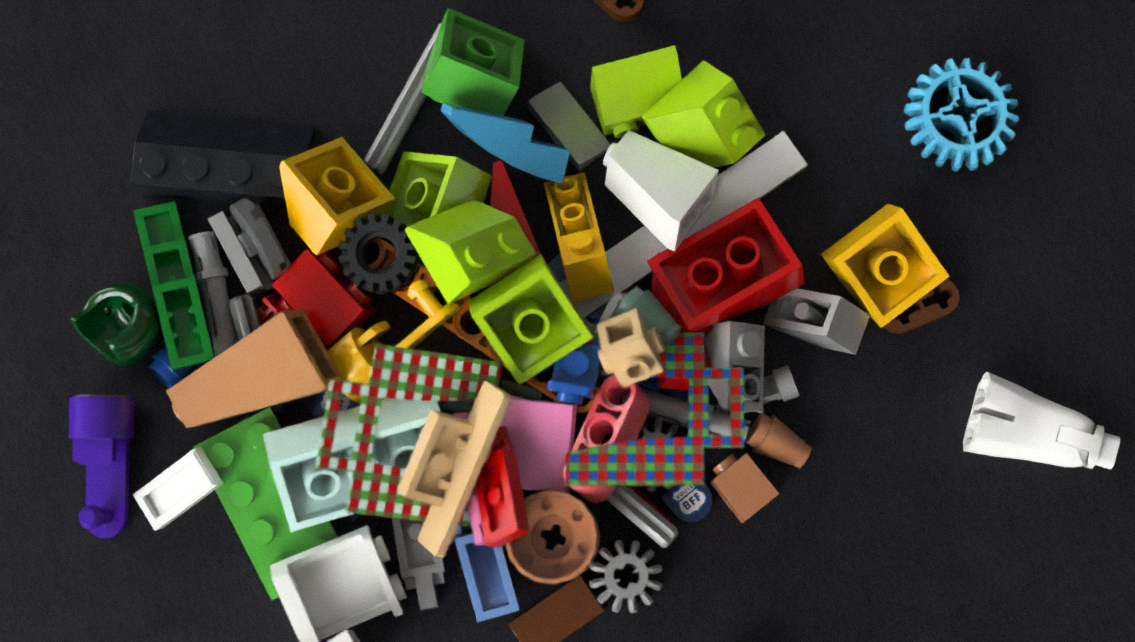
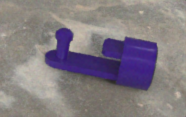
(101, 441)

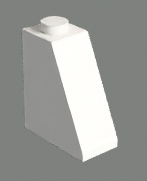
(659, 186)

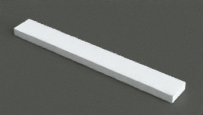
(735, 187)

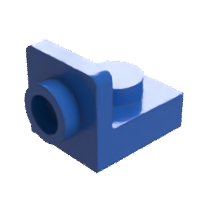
(576, 375)

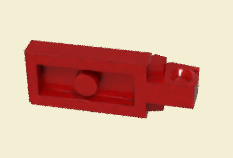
(501, 494)

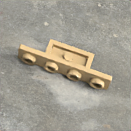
(449, 462)

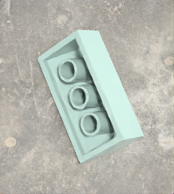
(322, 494)

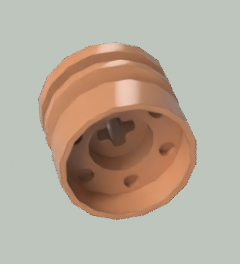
(566, 561)

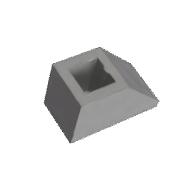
(738, 346)

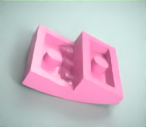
(541, 438)

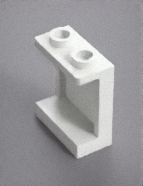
(337, 585)

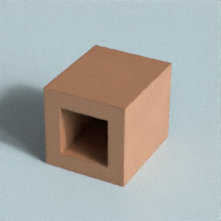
(742, 486)

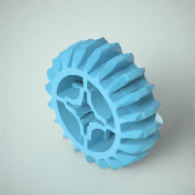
(958, 97)

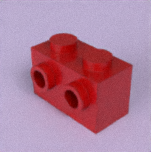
(325, 295)

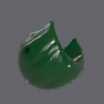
(119, 323)

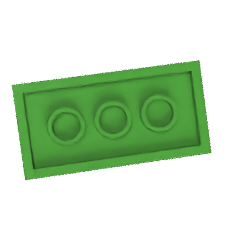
(253, 497)

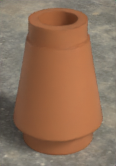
(777, 441)

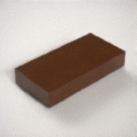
(558, 614)

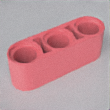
(608, 417)

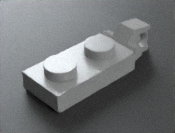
(417, 565)

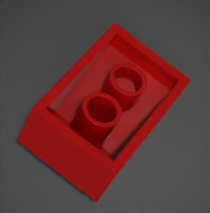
(728, 268)

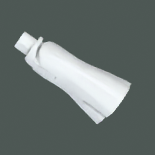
(1025, 426)

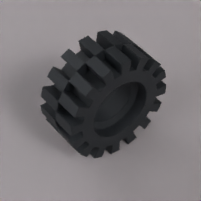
(354, 254)

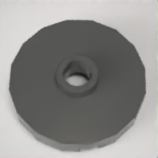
(258, 239)

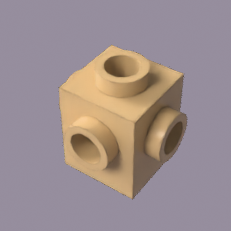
(633, 356)

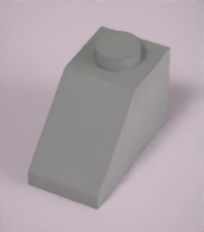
(818, 319)

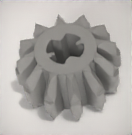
(618, 563)

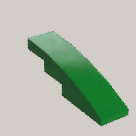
(173, 285)

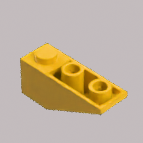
(579, 237)

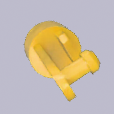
(355, 350)

